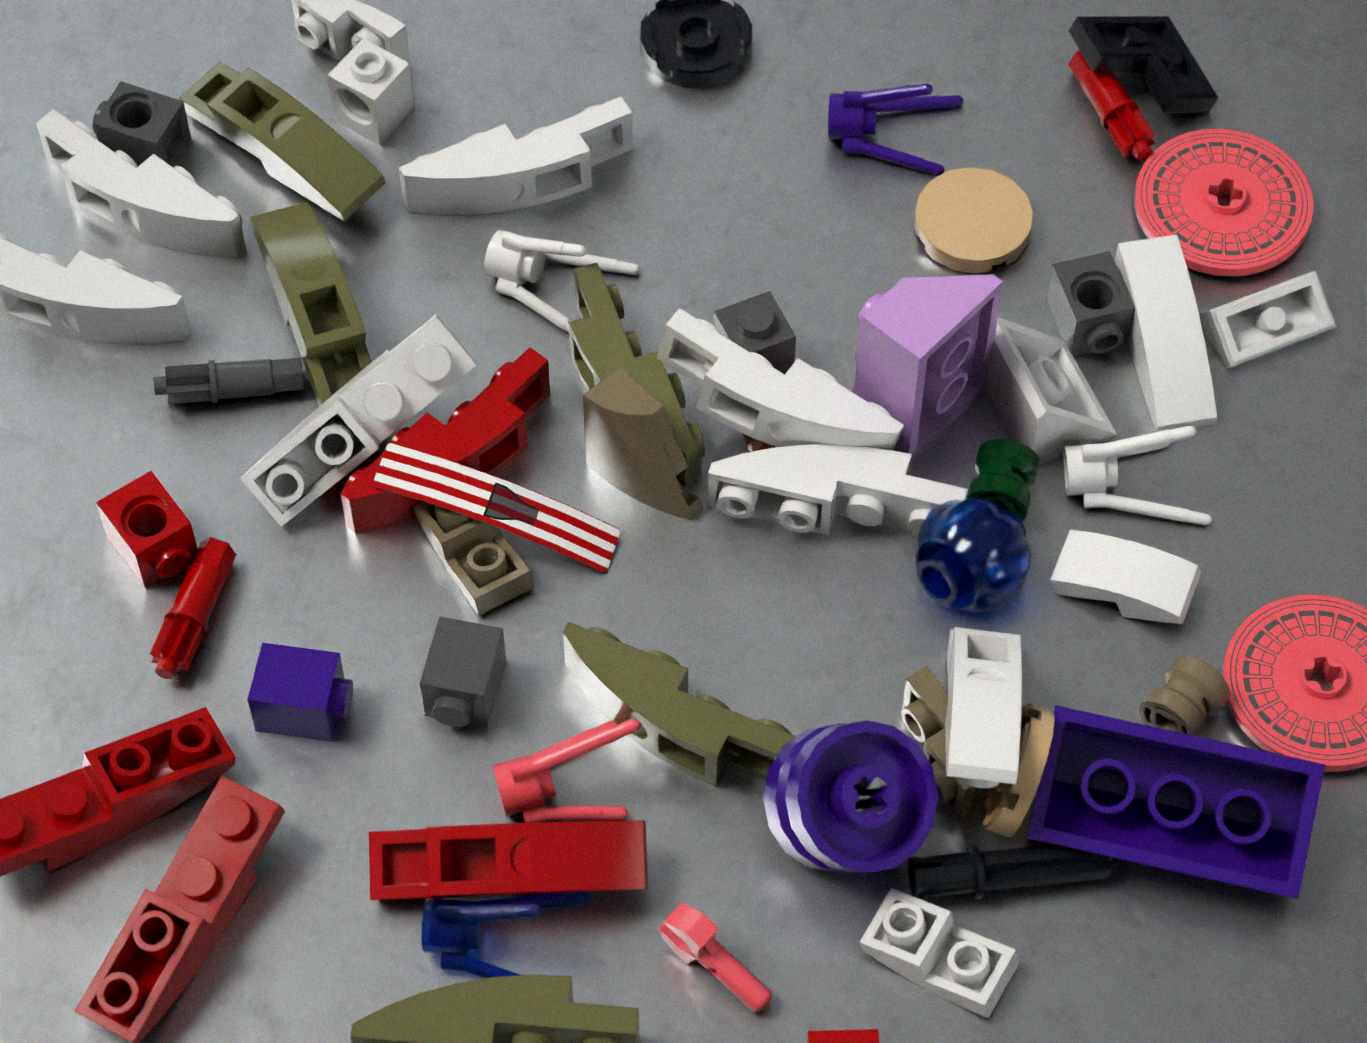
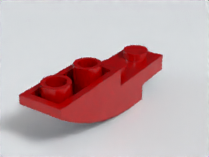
(478, 435)
(113, 793)
(508, 859)
(185, 916)

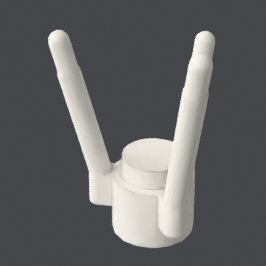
(522, 259)
(1095, 467)

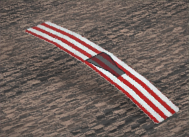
(497, 504)

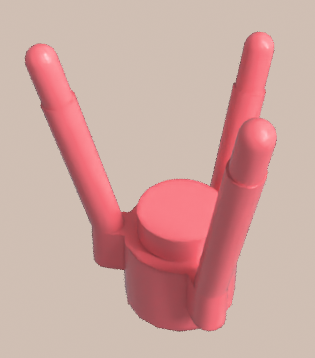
(528, 780)

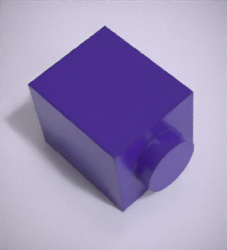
(299, 692)

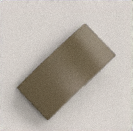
(475, 557)
(925, 718)

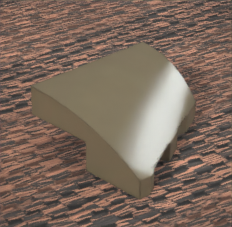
(634, 445)

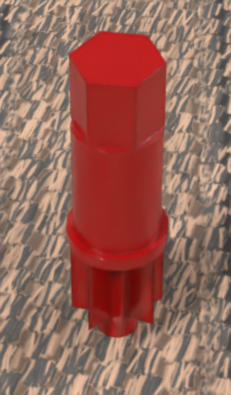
(1117, 111)
(188, 618)

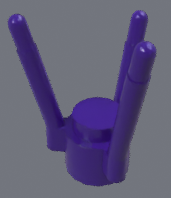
(855, 115)

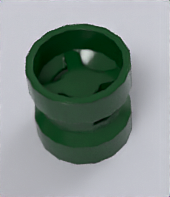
(1004, 474)

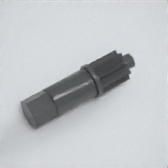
(229, 380)

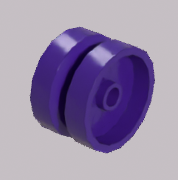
(851, 797)

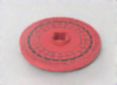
(1265, 192)
(1271, 672)

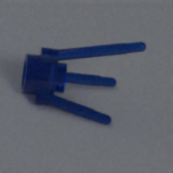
(459, 925)

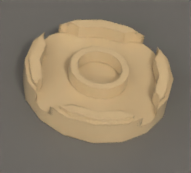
(973, 219)
(1009, 803)

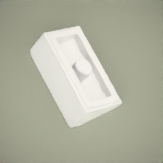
(1268, 319)

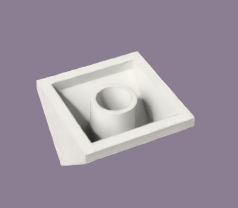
(1043, 392)

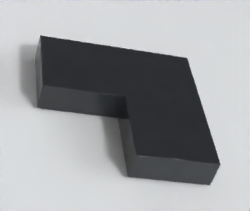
(1152, 49)

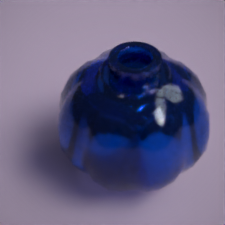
(971, 546)

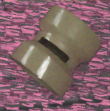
(1190, 695)

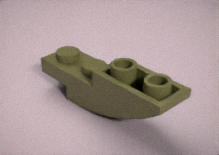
(285, 137)
(313, 296)
(602, 347)
(681, 729)
(499, 1012)

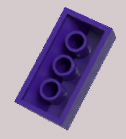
(1177, 802)

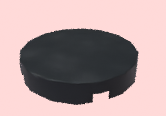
(696, 41)

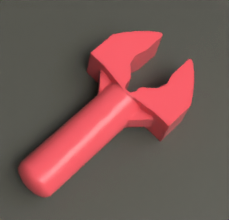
(693, 938)

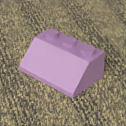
(927, 351)

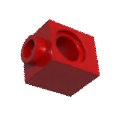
(145, 508)

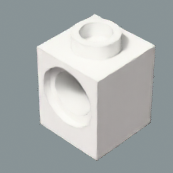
(371, 91)

